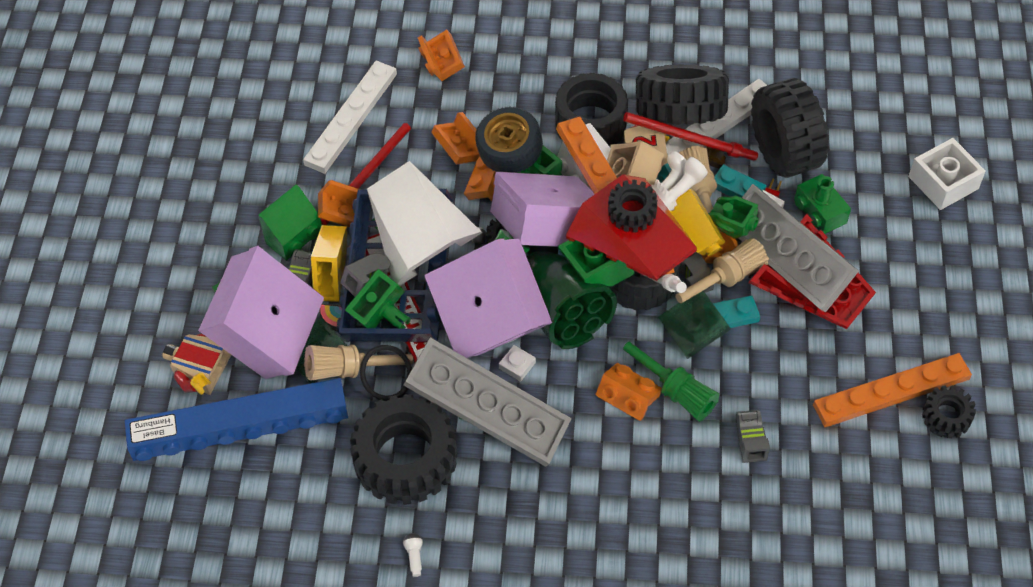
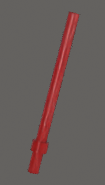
(732, 149)
(377, 159)

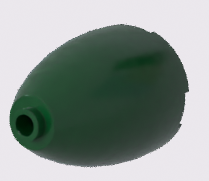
(574, 306)

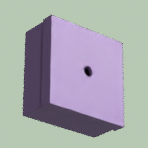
(538, 205)
(488, 298)
(262, 313)

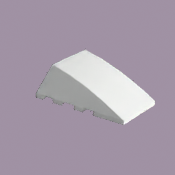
(415, 220)

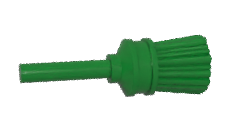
(679, 385)

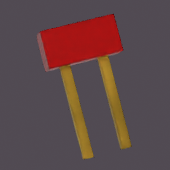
(774, 192)

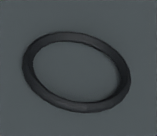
(363, 367)

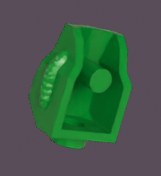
(735, 216)

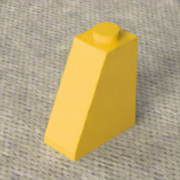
(697, 223)
(329, 261)

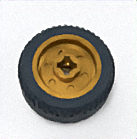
(509, 140)

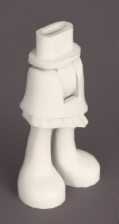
(681, 178)

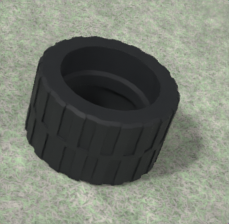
(595, 91)
(641, 292)

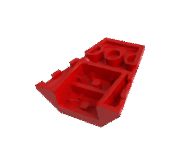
(646, 251)
(844, 308)

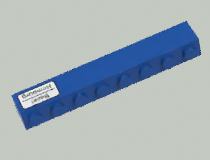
(235, 419)

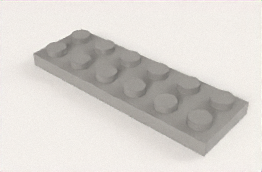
(798, 252)
(487, 402)

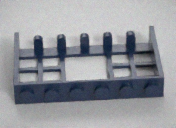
(430, 317)

